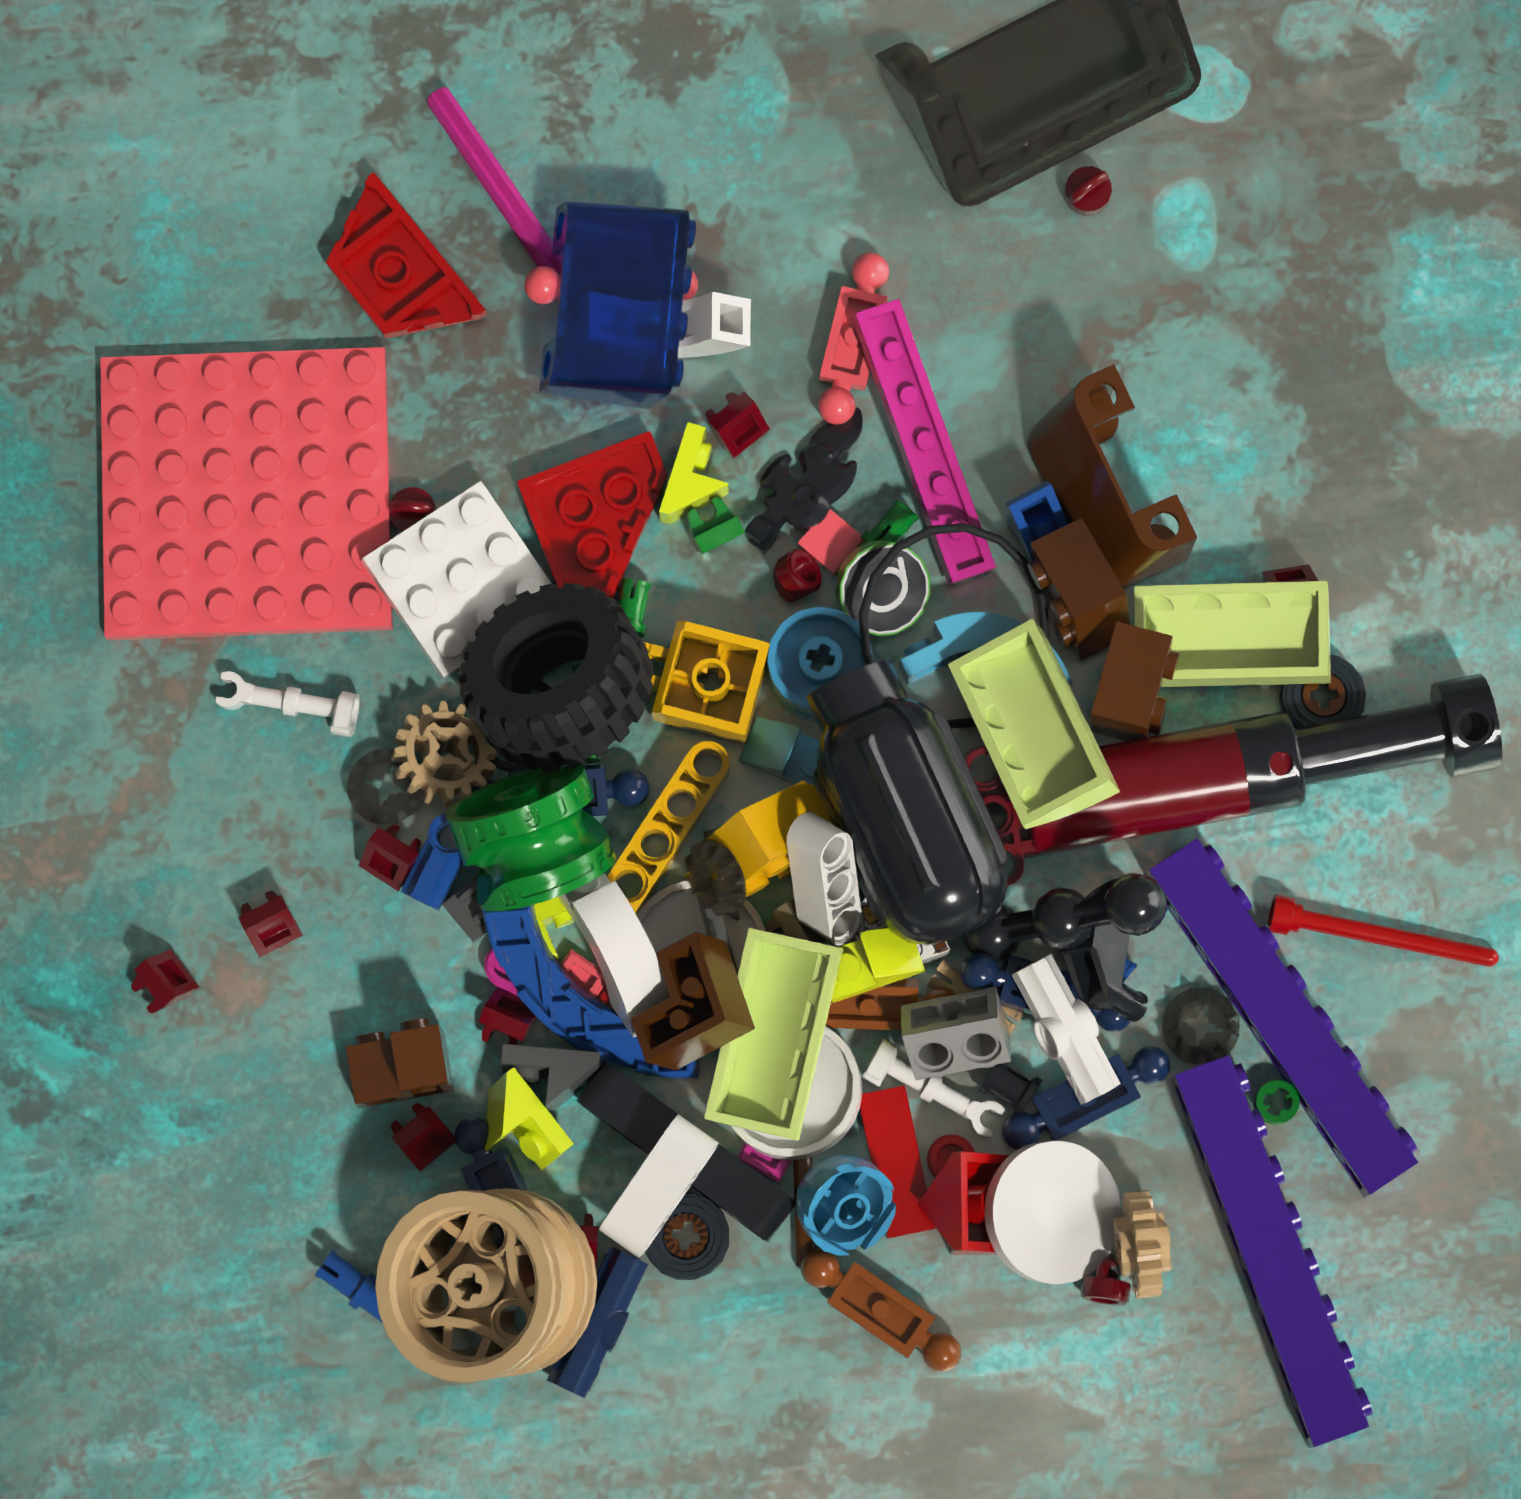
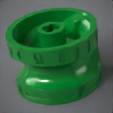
(530, 837)

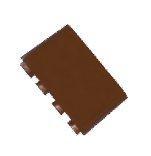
(1071, 459)

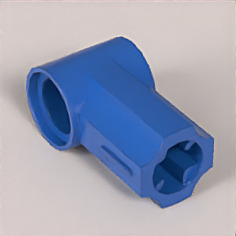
(433, 869)

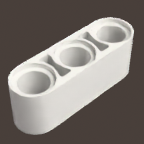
(824, 878)
(658, 1186)

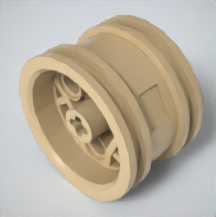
(539, 1267)

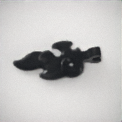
(807, 498)

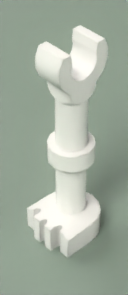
(342, 710)
(885, 1062)

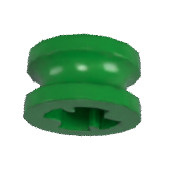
(1283, 1115)

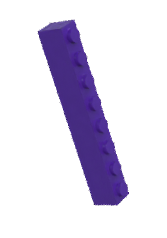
(1283, 1019)
(1270, 1252)

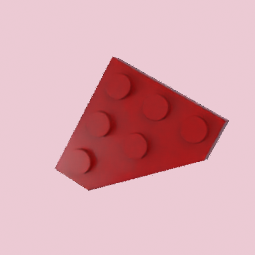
(595, 511)

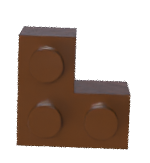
(1082, 586)
(1131, 681)
(703, 1005)
(402, 1067)

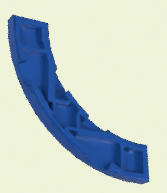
(559, 1000)

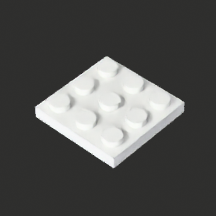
(454, 574)

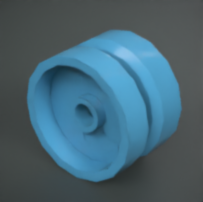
(800, 641)

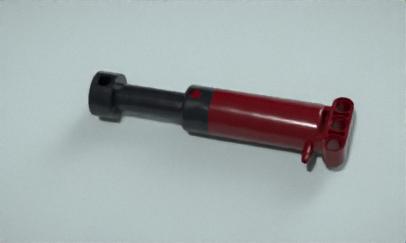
(1255, 768)

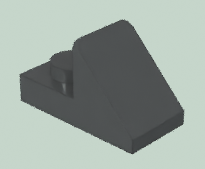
(564, 1068)

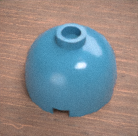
(845, 1203)

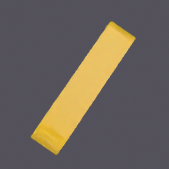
(673, 828)

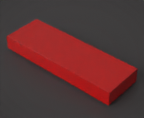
(896, 1154)

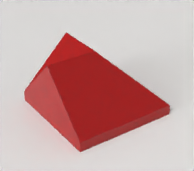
(958, 1201)

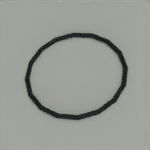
(943, 529)

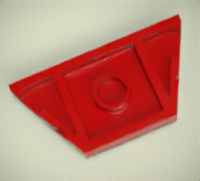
(397, 270)

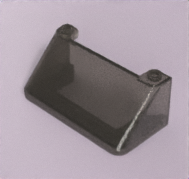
(1041, 89)

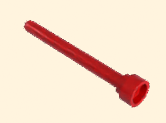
(1290, 916)

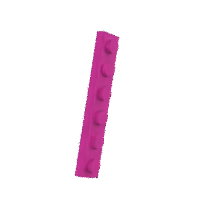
(922, 438)

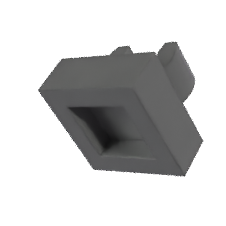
(466, 912)

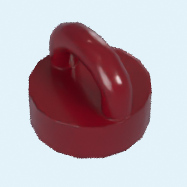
(1088, 190)
(410, 507)
(796, 575)
(1106, 1286)

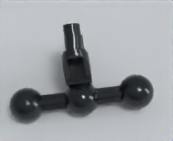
(1089, 933)

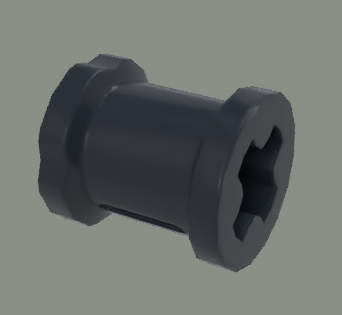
(1011, 1086)

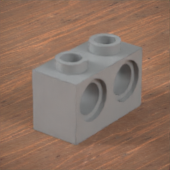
(955, 1033)

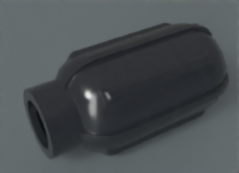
(909, 805)

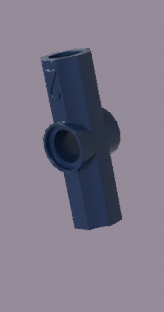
(616, 1286)

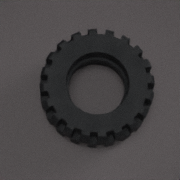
(581, 712)

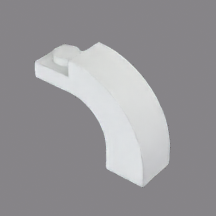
(715, 325)
(619, 947)

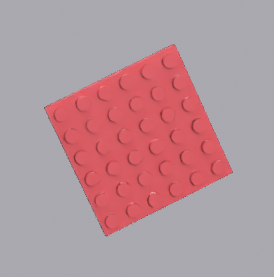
(244, 492)

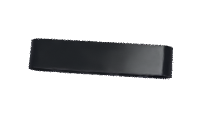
(724, 1177)

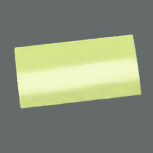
(1241, 631)
(1033, 726)
(769, 1072)

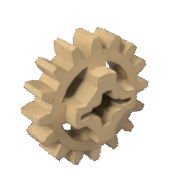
(433, 735)
(1142, 1244)

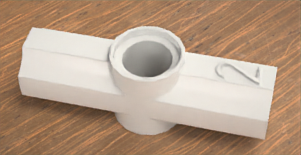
(1066, 1029)

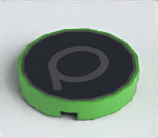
(899, 593)

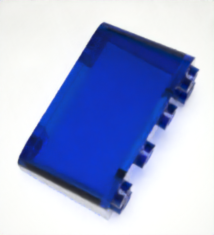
(619, 303)

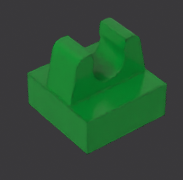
(715, 531)

